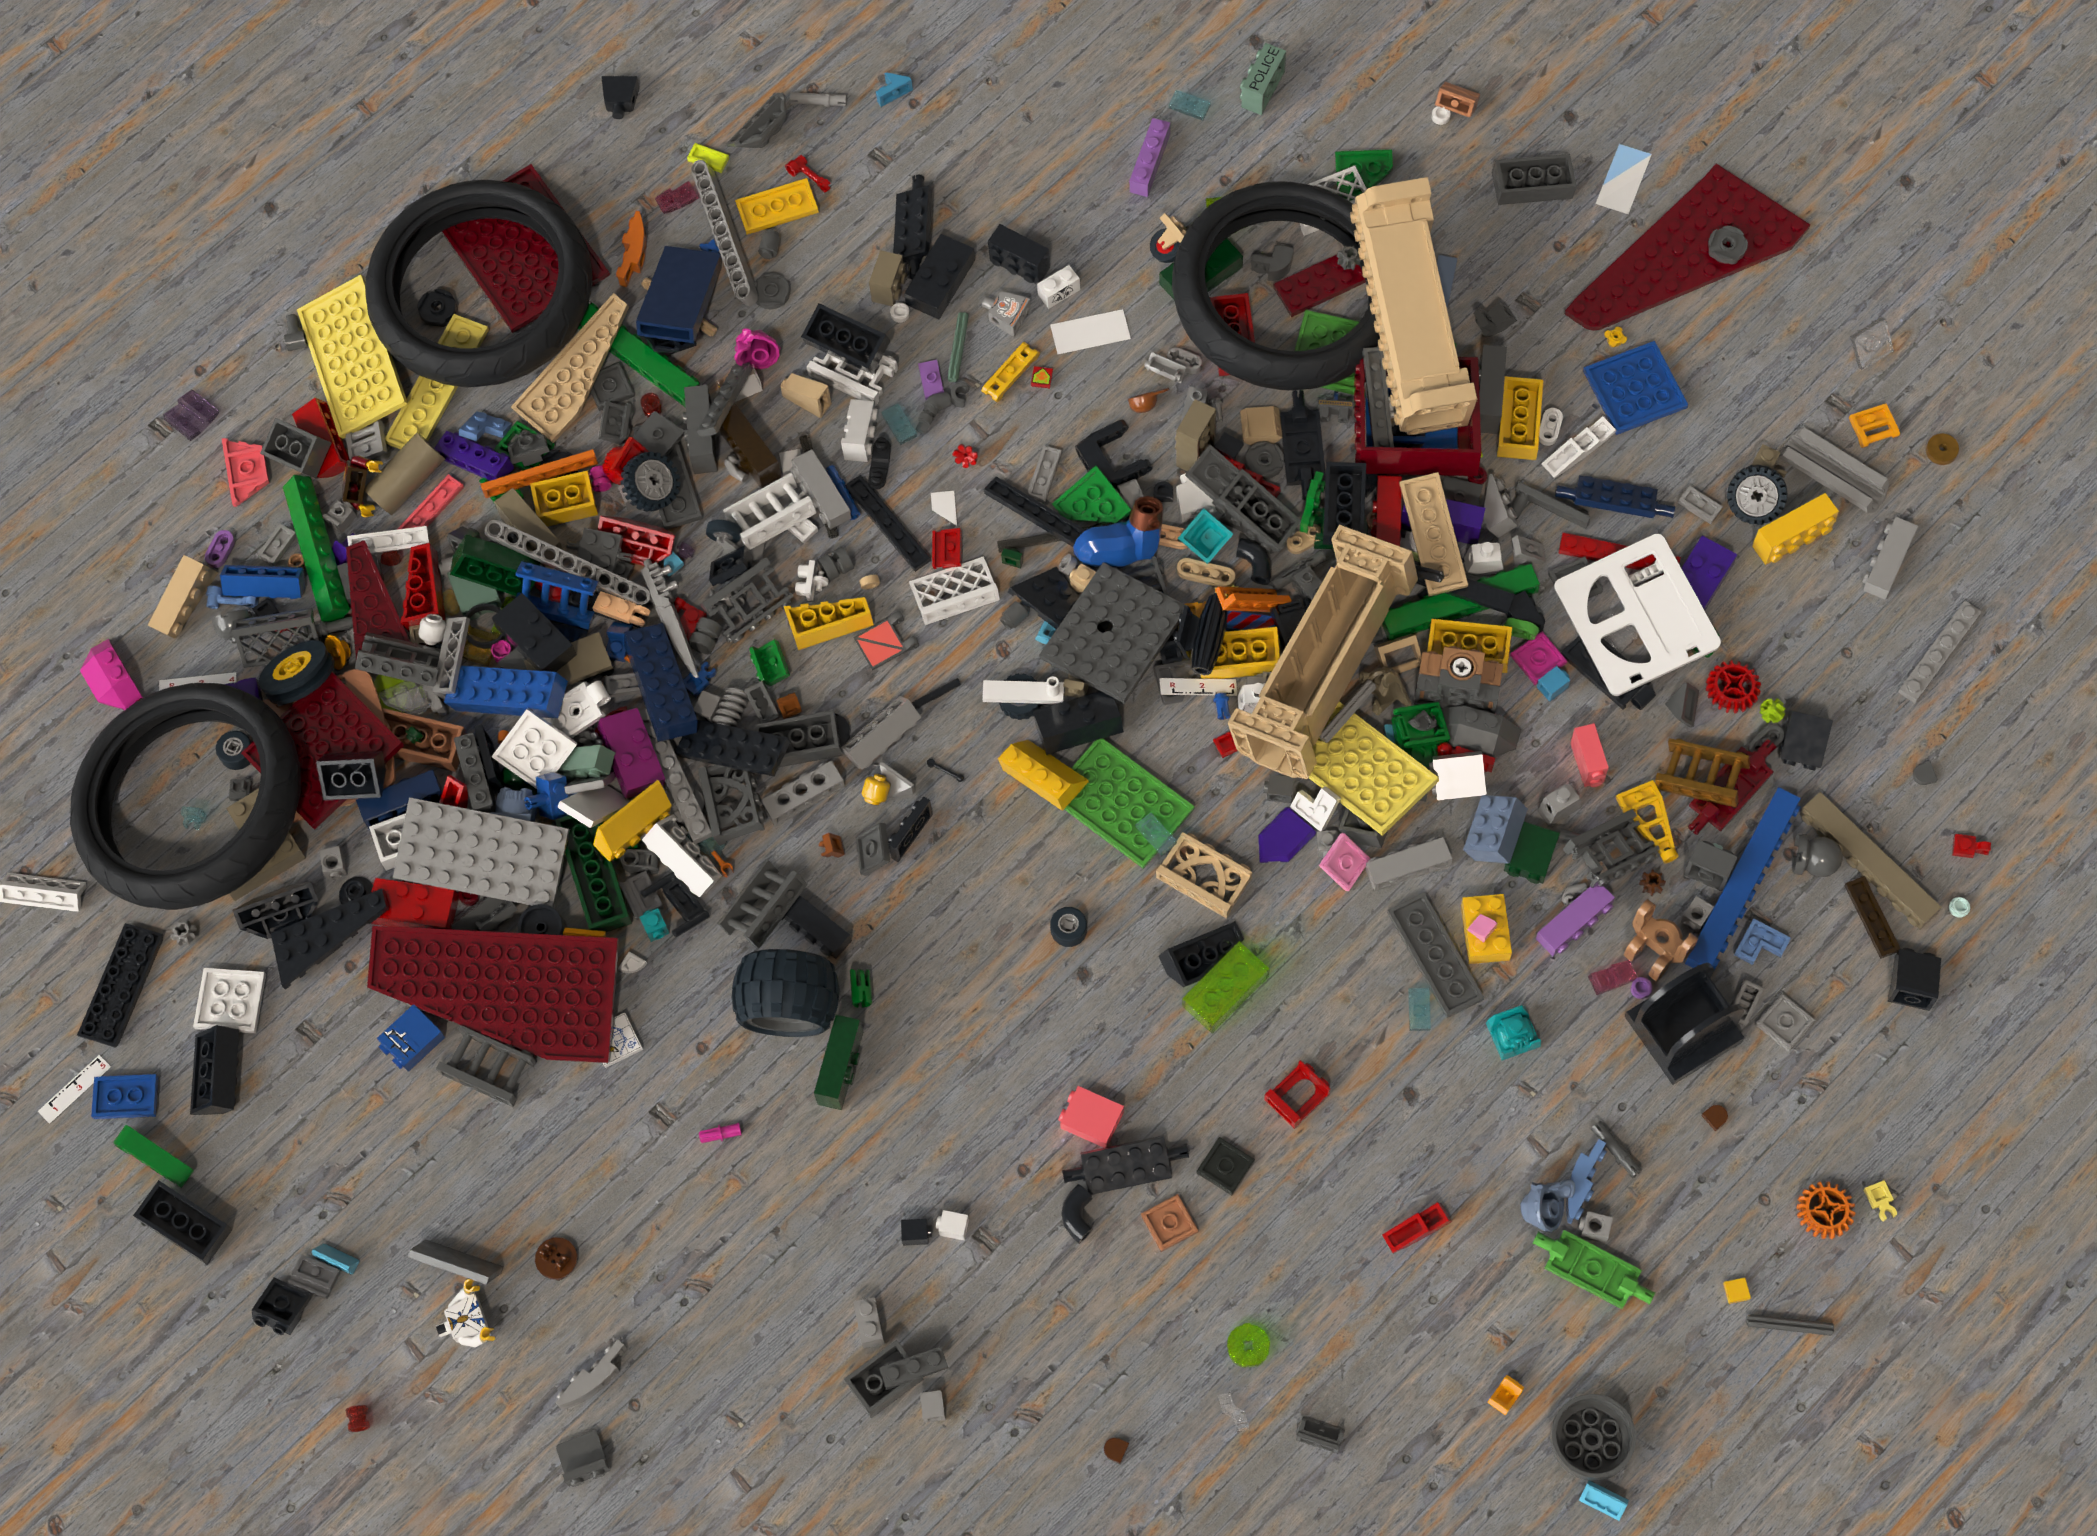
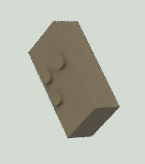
(1195, 434)
(519, 515)

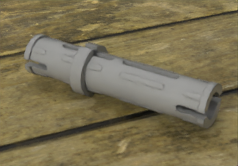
(819, 99)

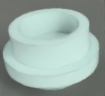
(1959, 907)

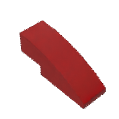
(454, 793)
(1417, 1227)

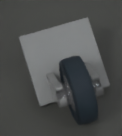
(728, 536)

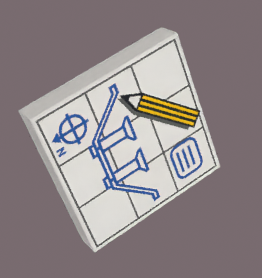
(624, 1040)

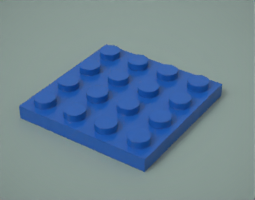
(1635, 387)

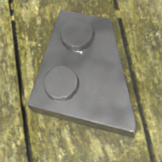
(1172, 670)

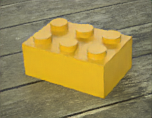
(564, 498)
(1498, 944)

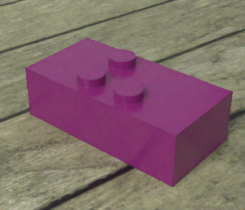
(634, 756)

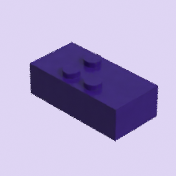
(1465, 518)
(1707, 568)

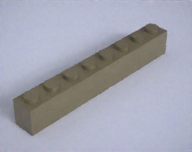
(1871, 861)

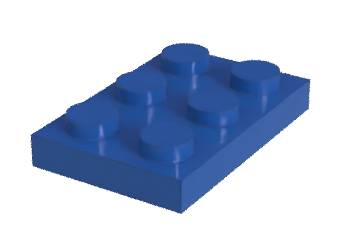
(124, 1096)

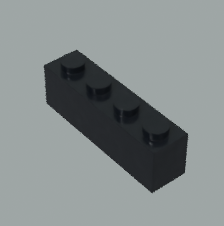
(817, 928)

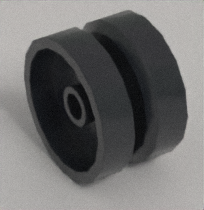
(541, 917)

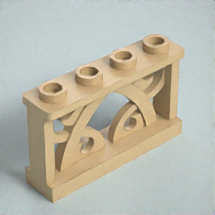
(1211, 900)

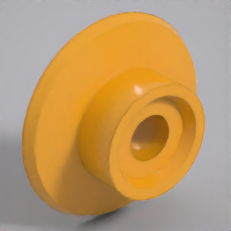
(338, 649)

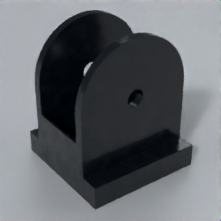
(1687, 1023)

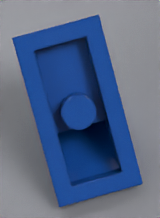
(615, 646)

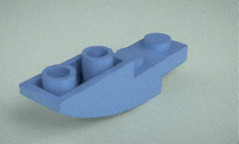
(1582, 1171)

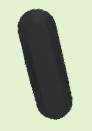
(879, 463)

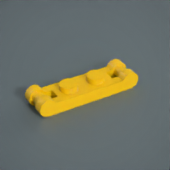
(1010, 371)

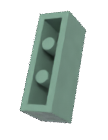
(587, 762)

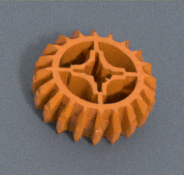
(1816, 1212)

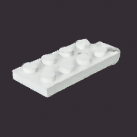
(588, 700)

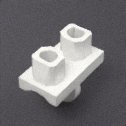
(810, 572)

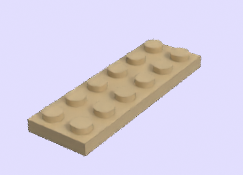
(1433, 532)

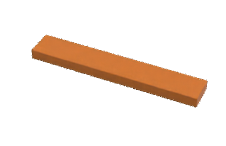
(539, 473)

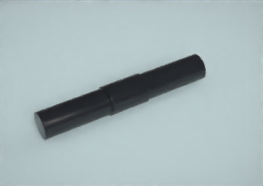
(936, 693)

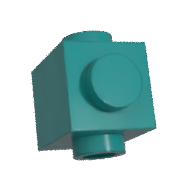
(654, 924)

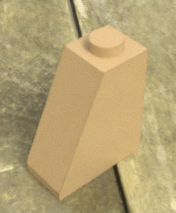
(807, 394)

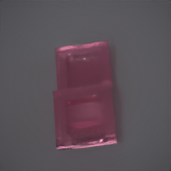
(1613, 977)

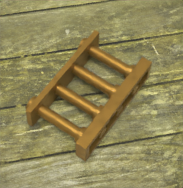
(1707, 790)

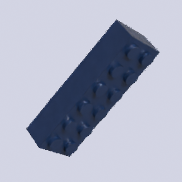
(660, 682)

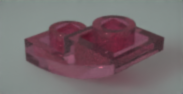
(676, 199)

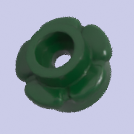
(414, 735)

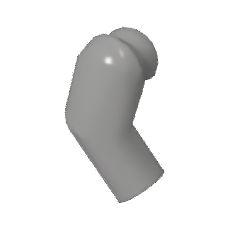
(733, 470)
(1571, 893)

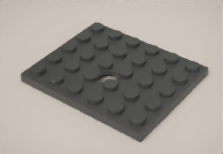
(1119, 657)

